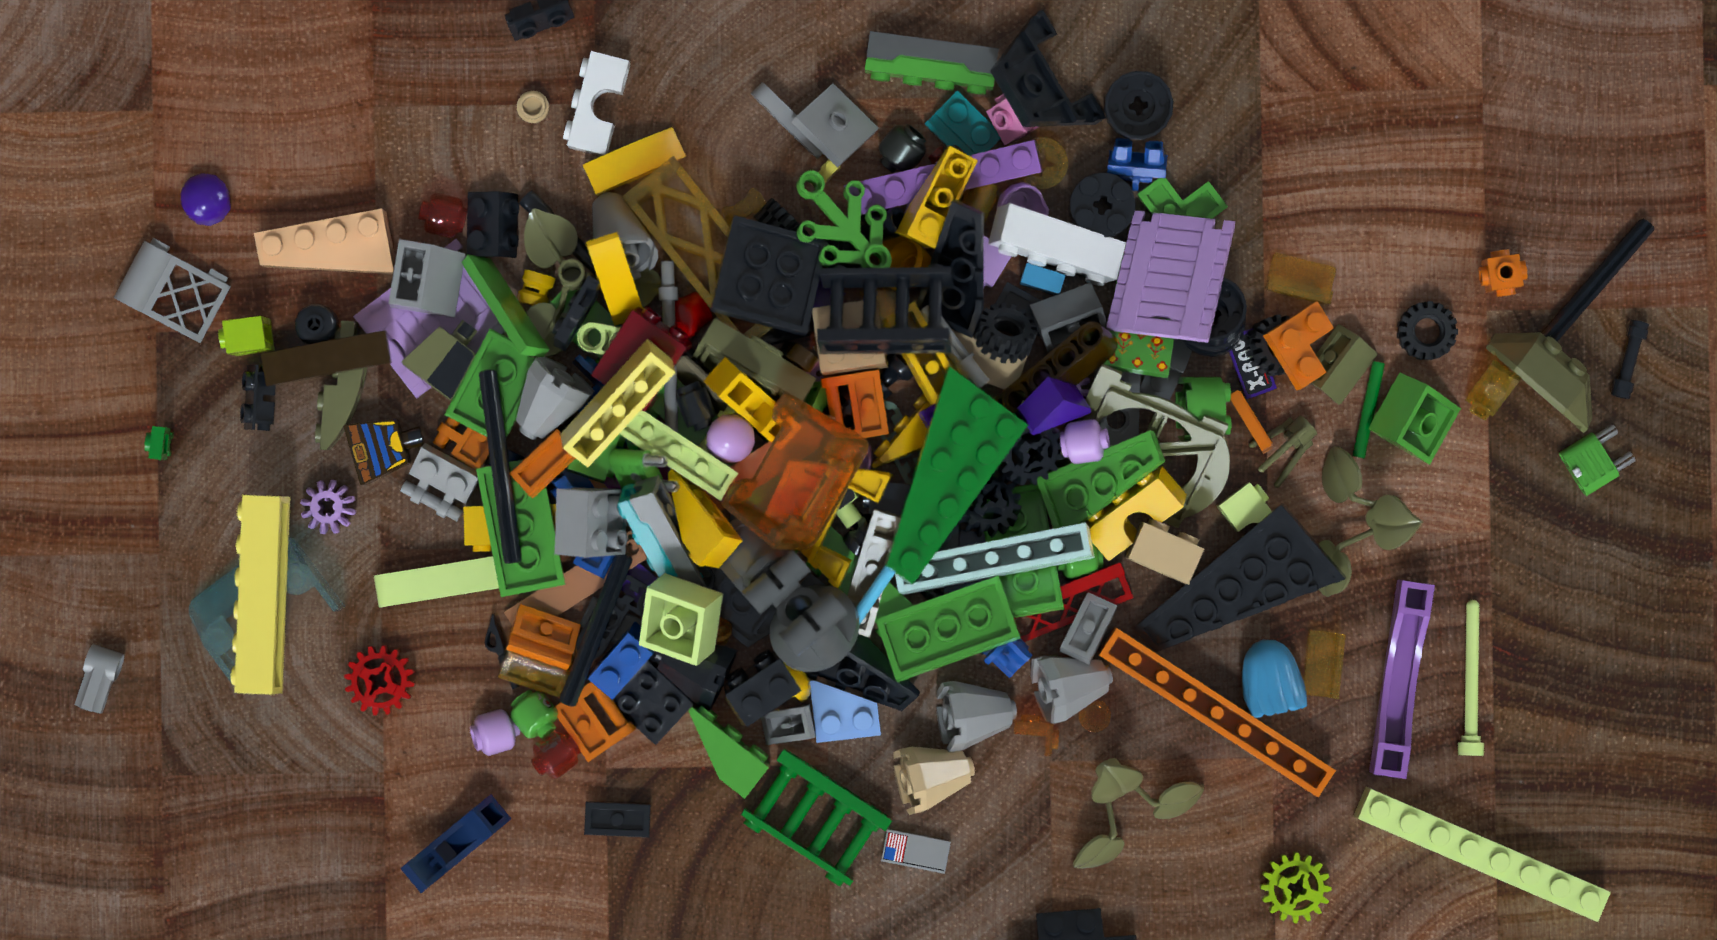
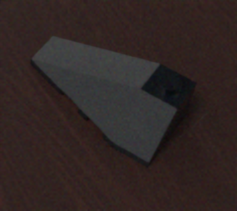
(962, 250)
(870, 672)

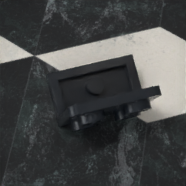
(760, 687)

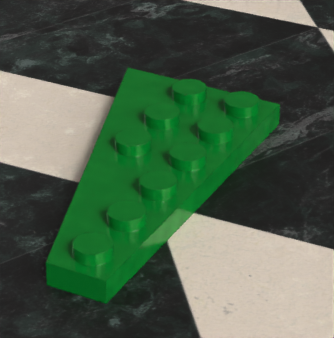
(957, 458)

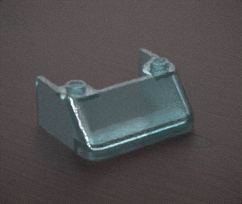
(217, 602)

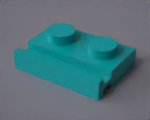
(963, 125)

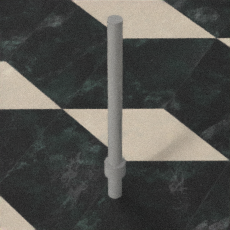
(668, 295)

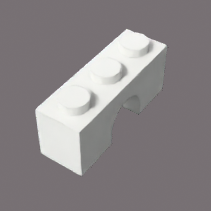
(601, 75)

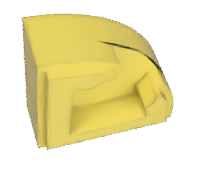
(828, 170)

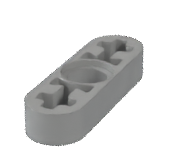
(783, 115)

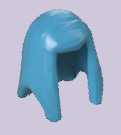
(1272, 680)

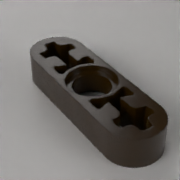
(798, 356)

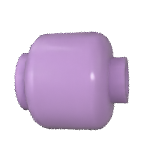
(1084, 441)
(494, 732)

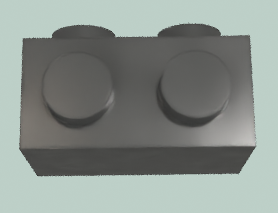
(1065, 313)

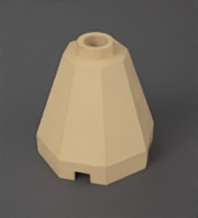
(930, 775)

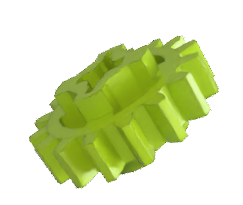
(1300, 873)

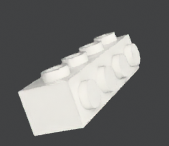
(1056, 244)

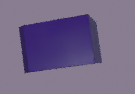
(1052, 405)

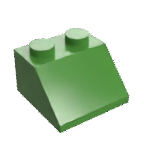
(1414, 418)

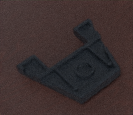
(1032, 85)
(746, 621)

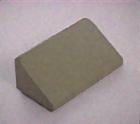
(690, 372)

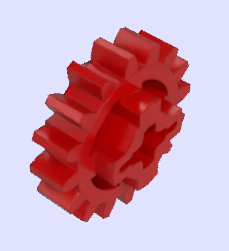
(366, 672)

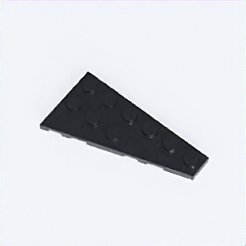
(1254, 574)

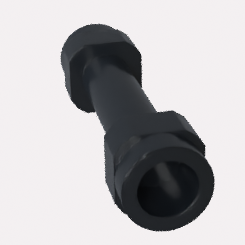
(1636, 332)

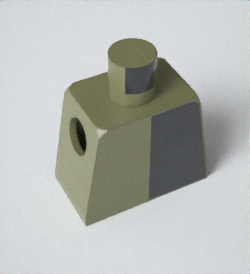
(443, 359)

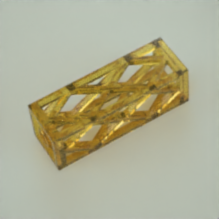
(655, 186)

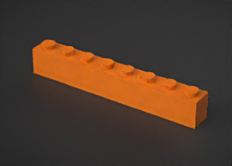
(1216, 712)

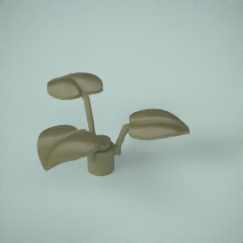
(549, 240)
(1388, 517)
(1114, 782)

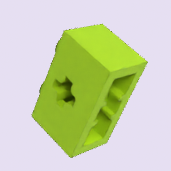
(246, 336)

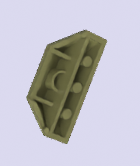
(1548, 371)

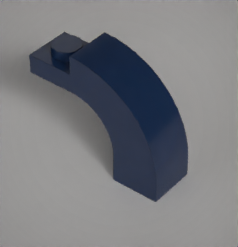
(456, 843)

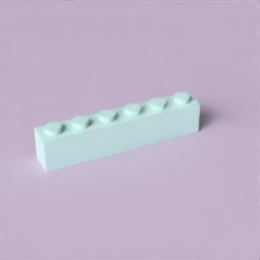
(1003, 558)

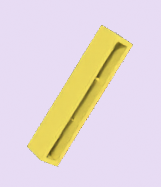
(261, 594)

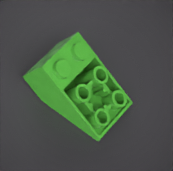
(731, 758)

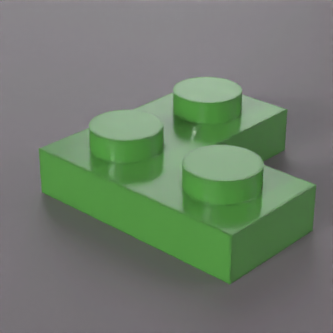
(1162, 198)

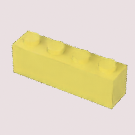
(617, 403)

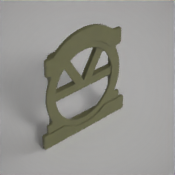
(1207, 441)

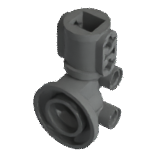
(812, 623)

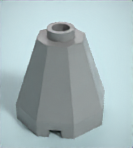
(550, 397)
(1067, 685)
(972, 714)

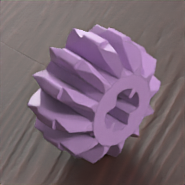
(317, 507)

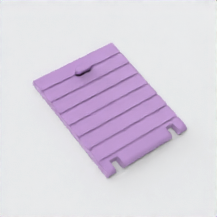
(1171, 273)
(410, 328)

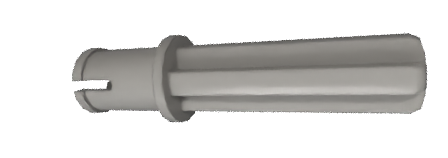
(961, 358)

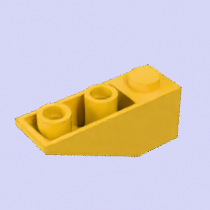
(932, 202)
(908, 438)

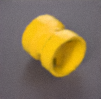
(536, 281)

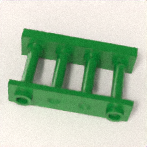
(845, 802)

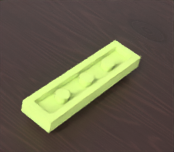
(681, 454)

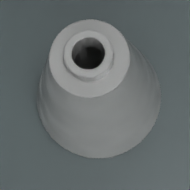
(613, 215)

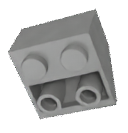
(426, 279)
(589, 523)

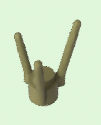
(1298, 434)

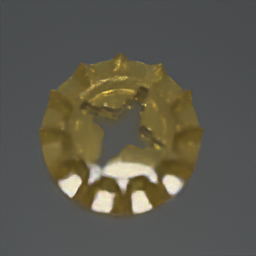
(1052, 175)

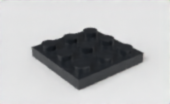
(768, 276)

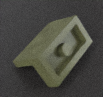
(1345, 361)

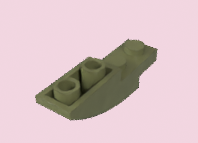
(340, 400)

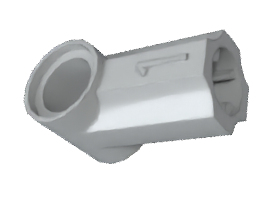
(101, 670)

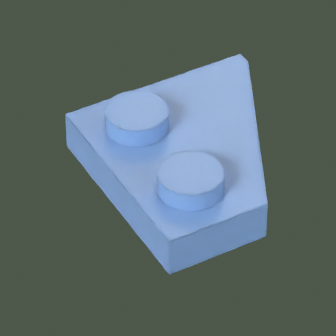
(842, 714)

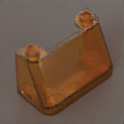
(798, 477)

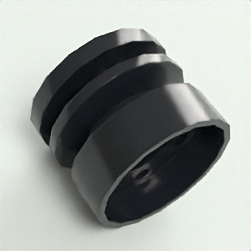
(1150, 90)
(1230, 323)

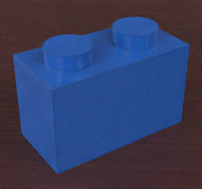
(620, 662)

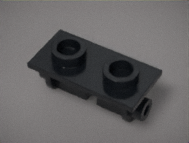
(526, 22)
(255, 409)

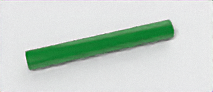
(1368, 409)

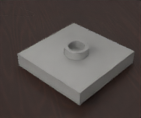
(835, 125)

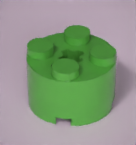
(1204, 397)

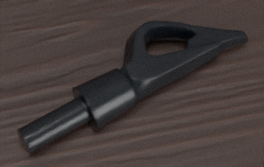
(500, 648)

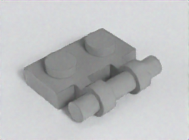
(444, 474)

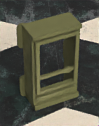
(755, 359)

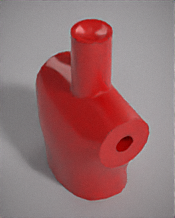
(691, 314)

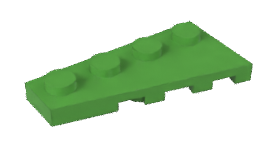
(1084, 489)

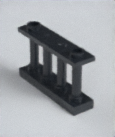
(894, 340)

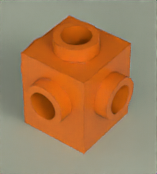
(1490, 273)

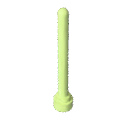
(1471, 742)

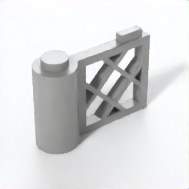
(148, 277)

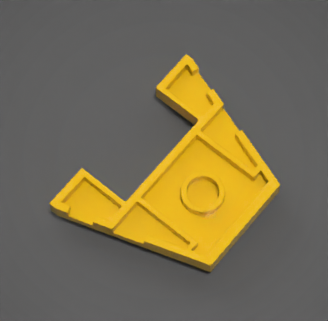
(832, 564)

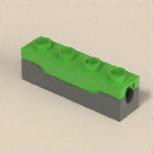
(930, 61)

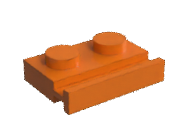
(543, 637)

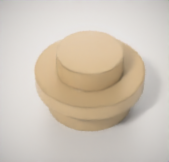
(532, 106)

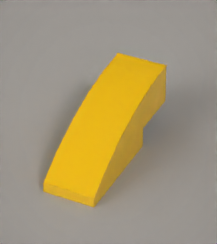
(633, 161)
(614, 276)

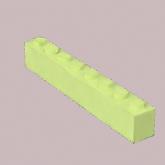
(1481, 854)

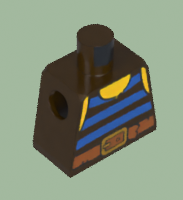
(380, 447)

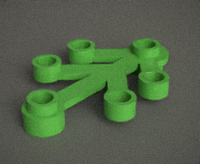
(845, 227)

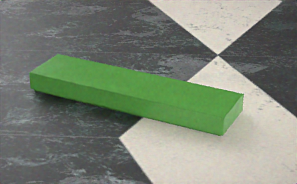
(505, 306)

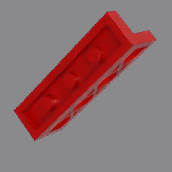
(1076, 586)

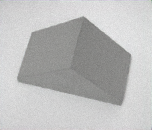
(788, 725)

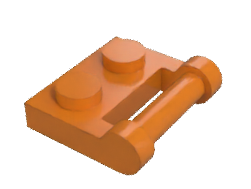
(865, 401)
(587, 728)

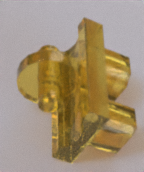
(1491, 390)

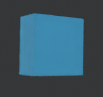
(1042, 279)

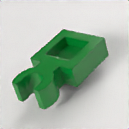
(158, 443)

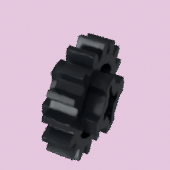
(1025, 464)
(998, 513)

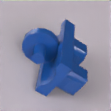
(1137, 166)
(1008, 656)

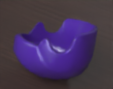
(205, 199)

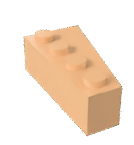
(341, 243)

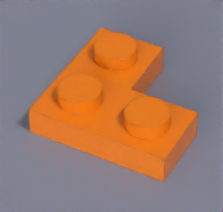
(1292, 342)

